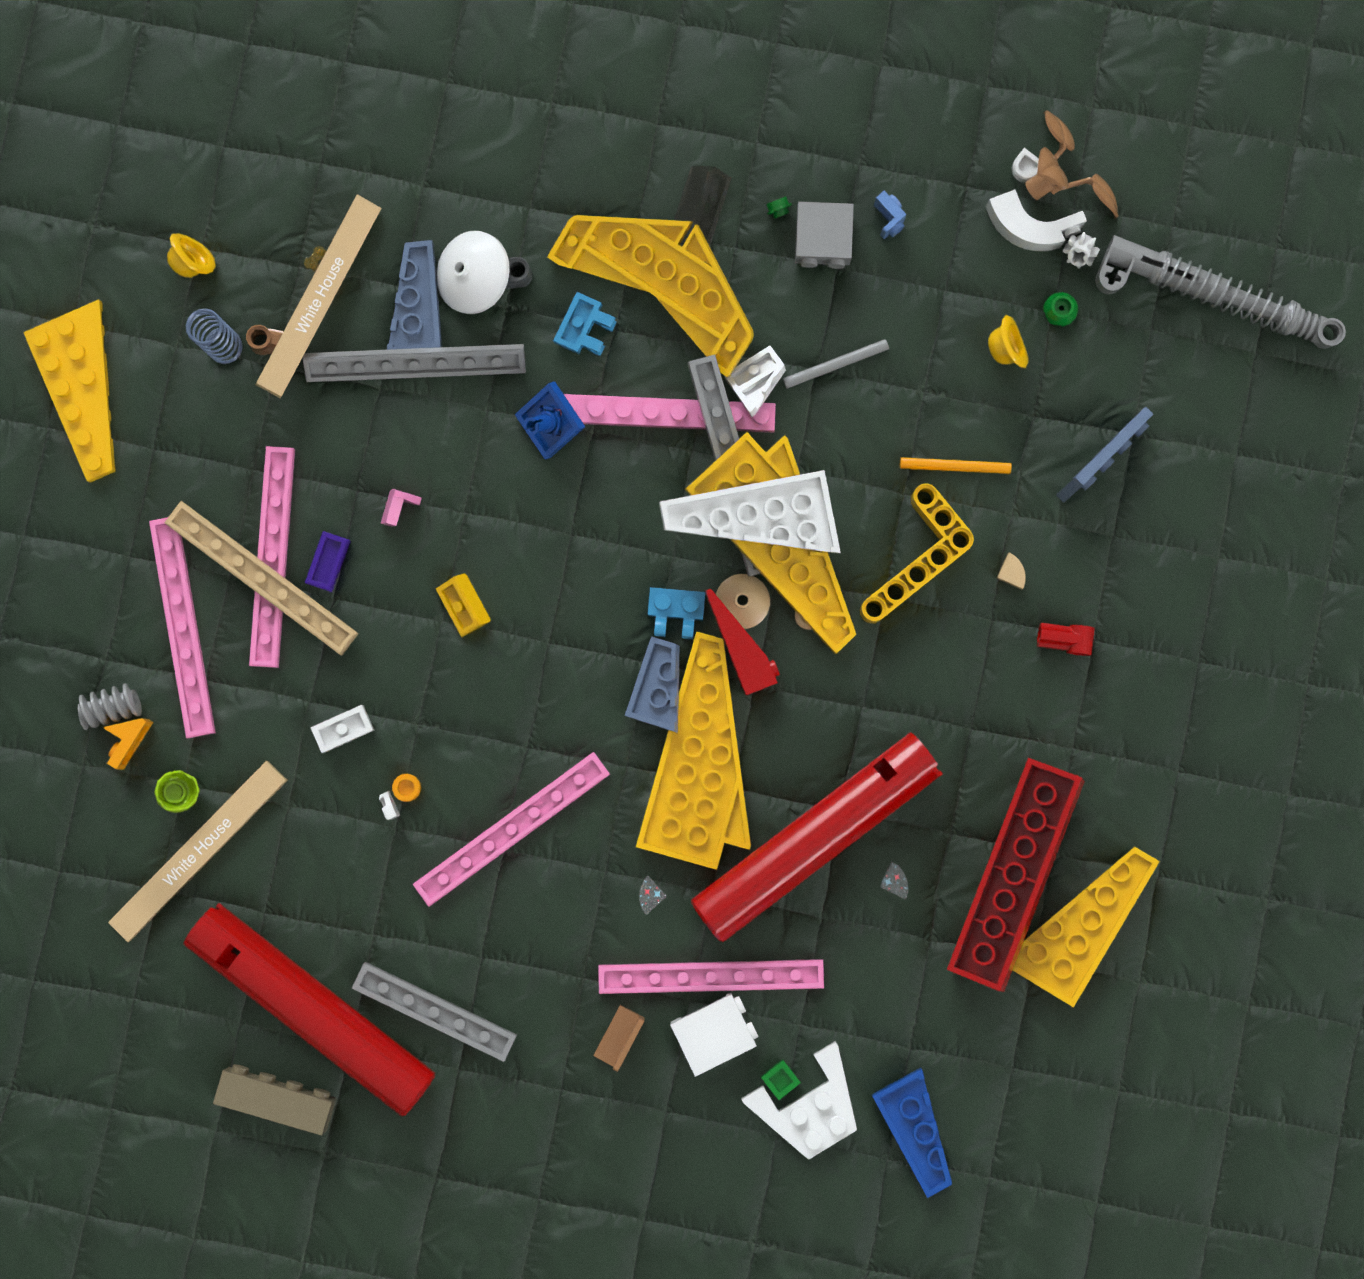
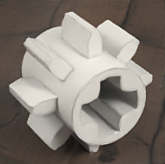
(1081, 250)

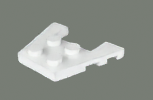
(815, 1118)

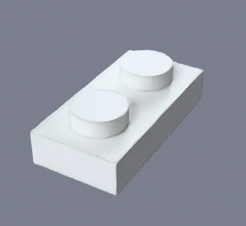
(342, 729)

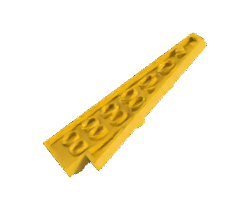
(698, 782)

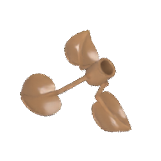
(1052, 177)

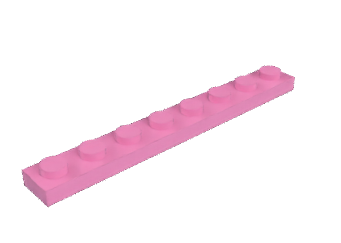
(663, 413)

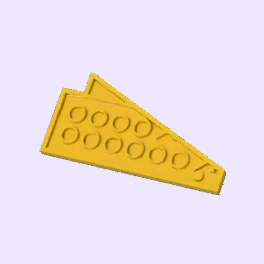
(798, 574)

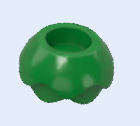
(1052, 311)

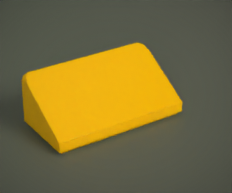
(463, 604)

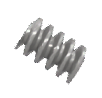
(108, 707)

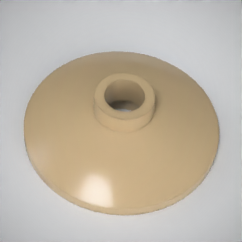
(754, 590)

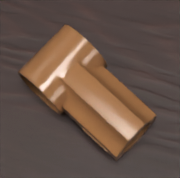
(272, 339)

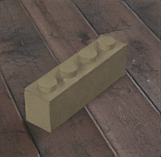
(275, 1100)

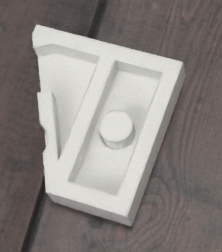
(756, 378)

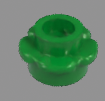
(778, 207)

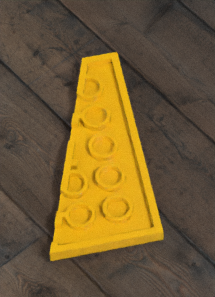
(1074, 941)

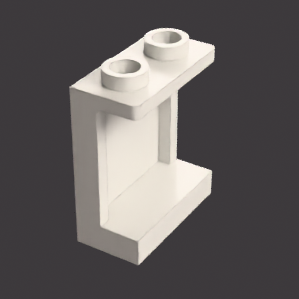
(714, 1034)

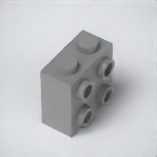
(824, 234)

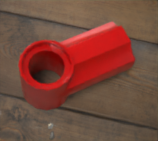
(1073, 639)

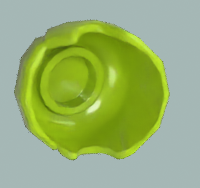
(176, 791)

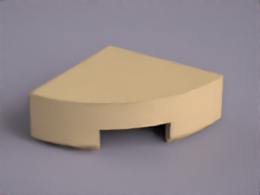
(1012, 572)

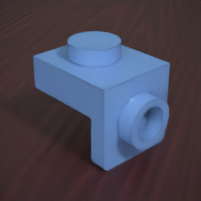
(891, 209)

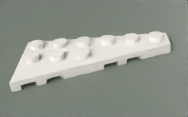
(772, 512)

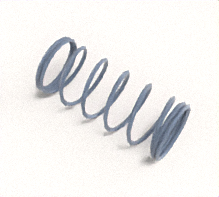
(213, 335)

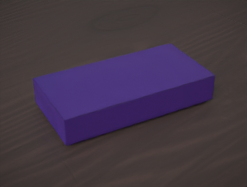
(327, 561)

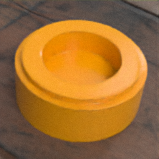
(406, 787)

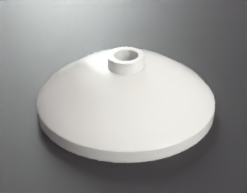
(483, 274)

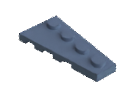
(417, 305)
(1103, 459)

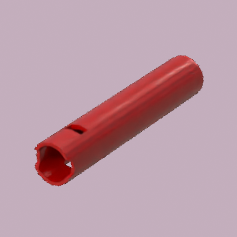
(816, 837)
(310, 1009)

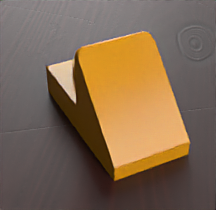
(131, 735)

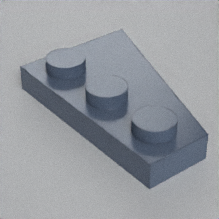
(657, 686)

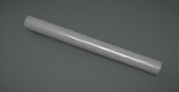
(835, 363)

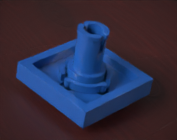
(544, 425)

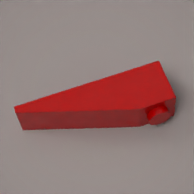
(748, 659)

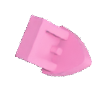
(394, 505)

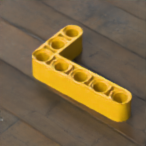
(924, 562)

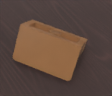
(619, 1037)

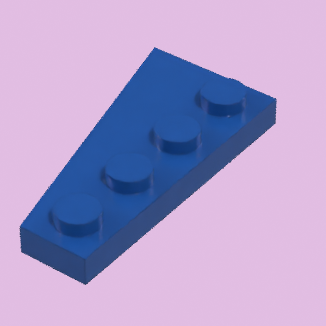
(913, 1125)

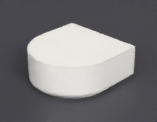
(1025, 166)

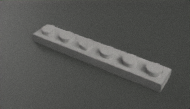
(434, 1011)

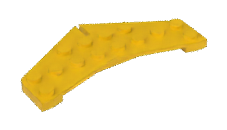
(681, 277)

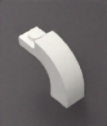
(1026, 231)

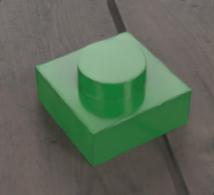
(780, 1079)

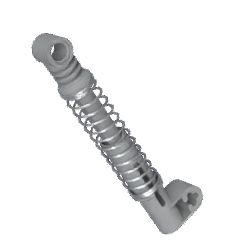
(1214, 289)

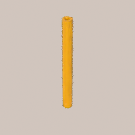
(955, 465)

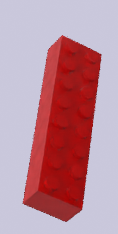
(1016, 874)

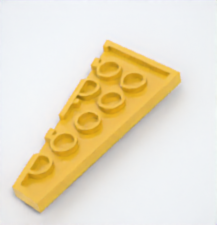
(76, 375)

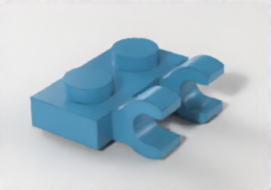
(578, 323)
(675, 605)

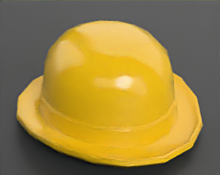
(189, 256)
(1007, 344)

